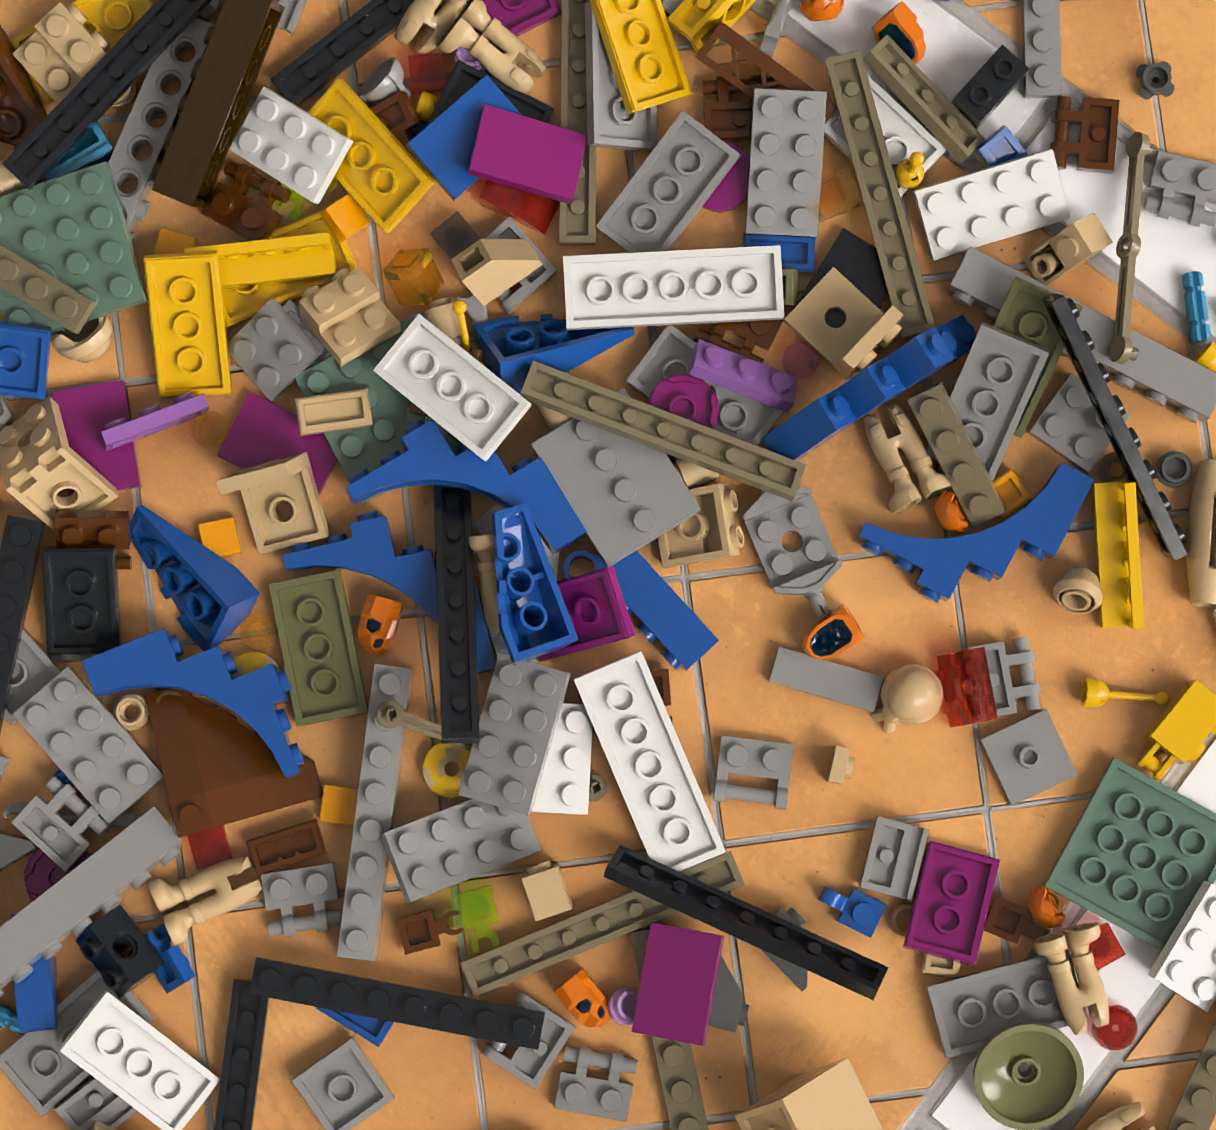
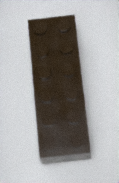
(216, 100)

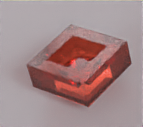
(427, 73)
(210, 847)
(1106, 947)

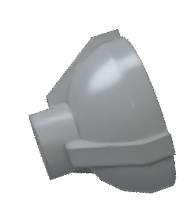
(384, 82)

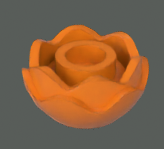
(821, 9)
(951, 512)
(1045, 907)

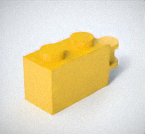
(1181, 729)

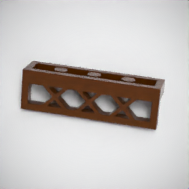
(754, 56)

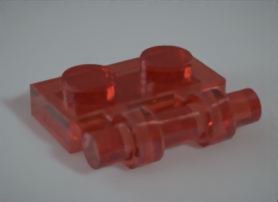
(966, 687)

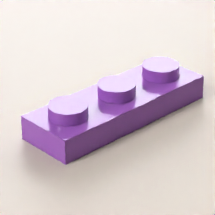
(743, 375)
(153, 420)

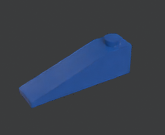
(514, 345)
(202, 585)
(528, 596)

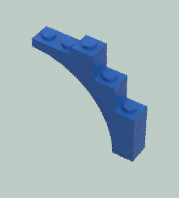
(871, 388)
(432, 462)
(374, 554)
(942, 561)
(156, 663)

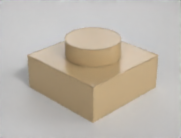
(841, 765)

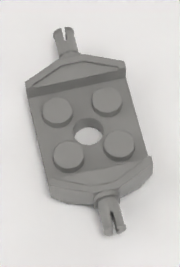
(798, 571)

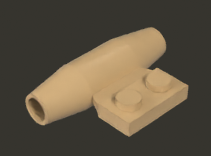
(1202, 537)

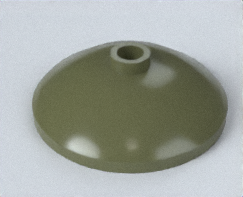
(1043, 1091)

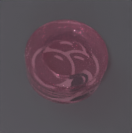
(800, 360)

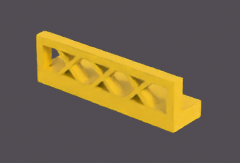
(696, 17)
(274, 259)
(1118, 554)

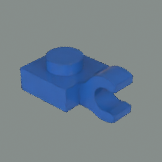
(857, 910)
(176, 967)

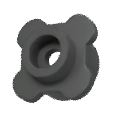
(1162, 72)

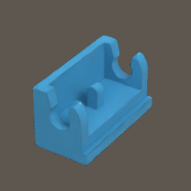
(88, 151)

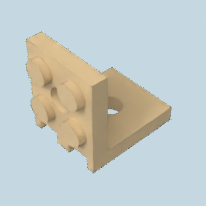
(865, 325)
(40, 464)
(264, 487)

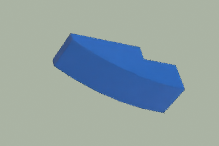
(37, 997)

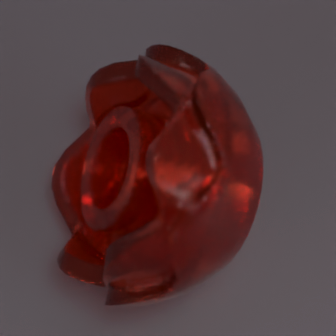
(1126, 1030)

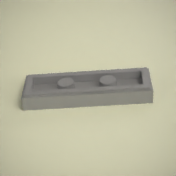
(826, 679)

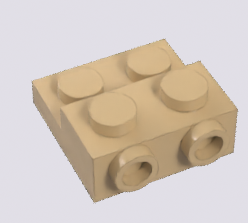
(61, 50)
(347, 315)
(707, 534)

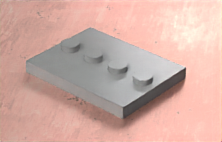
(615, 486)

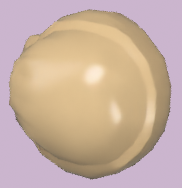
(88, 344)
(909, 697)

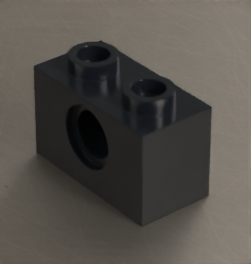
(990, 86)
(119, 933)

